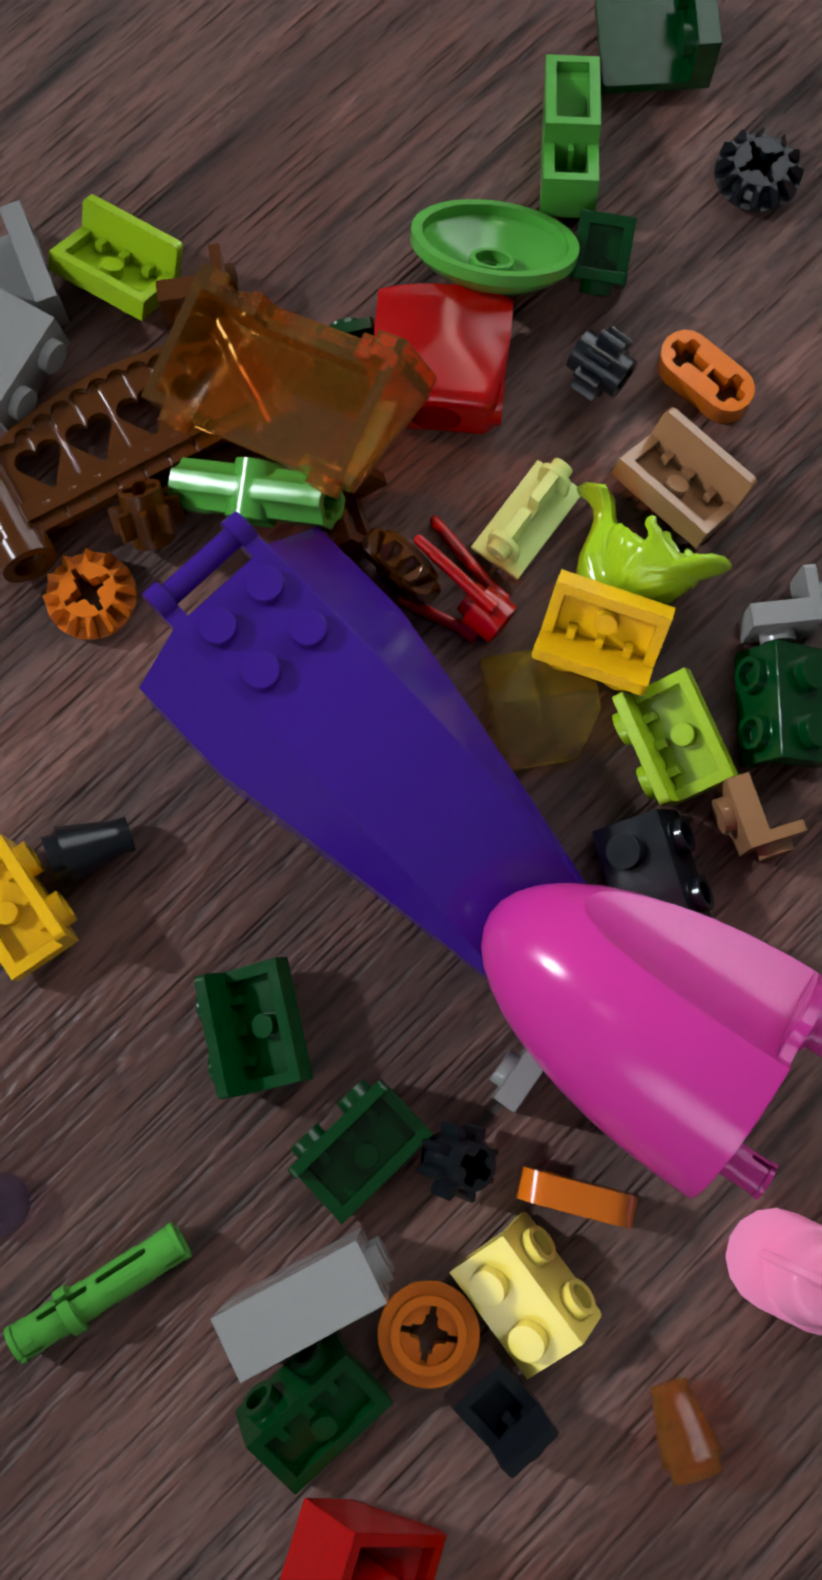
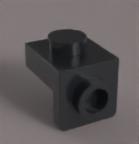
(502, 1413)

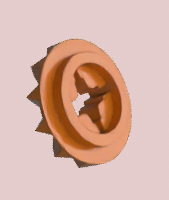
(116, 595)
(402, 1349)

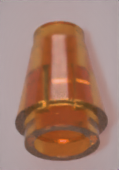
(684, 1434)

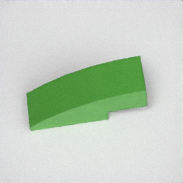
(570, 135)

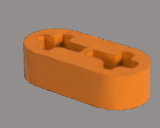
(708, 374)
(577, 1197)

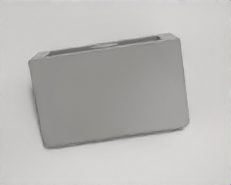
(24, 265)

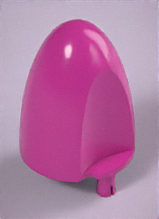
(654, 1022)

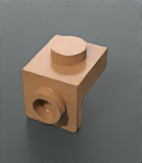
(742, 816)

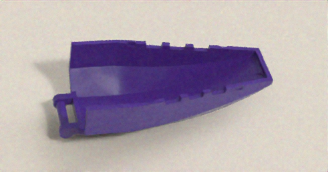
(347, 732)

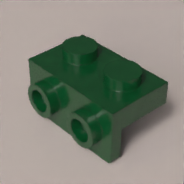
(779, 704)
(252, 1028)
(359, 1148)

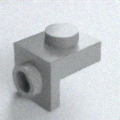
(786, 618)
(514, 1079)

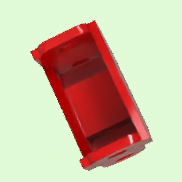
(463, 341)

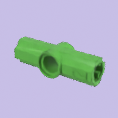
(256, 490)

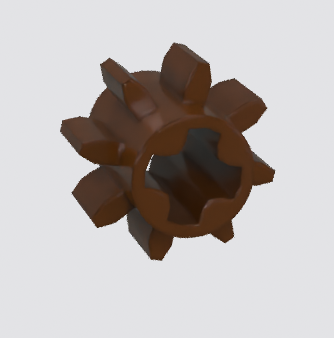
(146, 514)

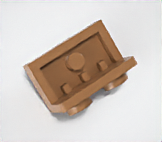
(685, 477)

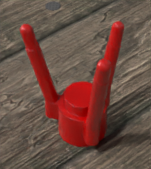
(486, 604)

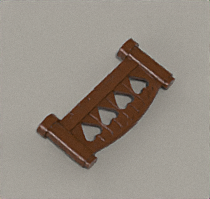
(83, 483)

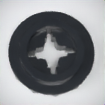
(750, 188)

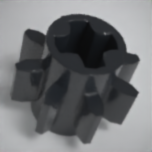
(601, 363)
(458, 1161)

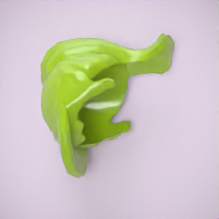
(638, 565)

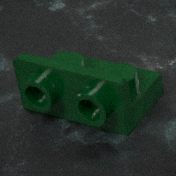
(310, 1411)

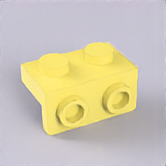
(528, 1295)

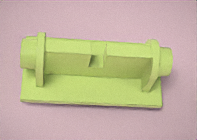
(528, 517)

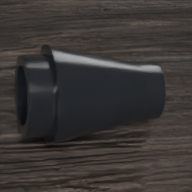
(86, 847)

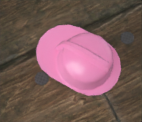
(778, 1265)

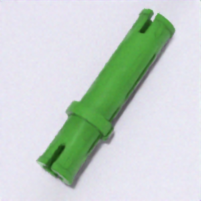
(77, 1305)

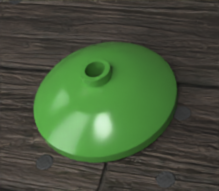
(494, 246)

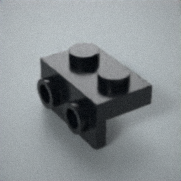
(654, 859)

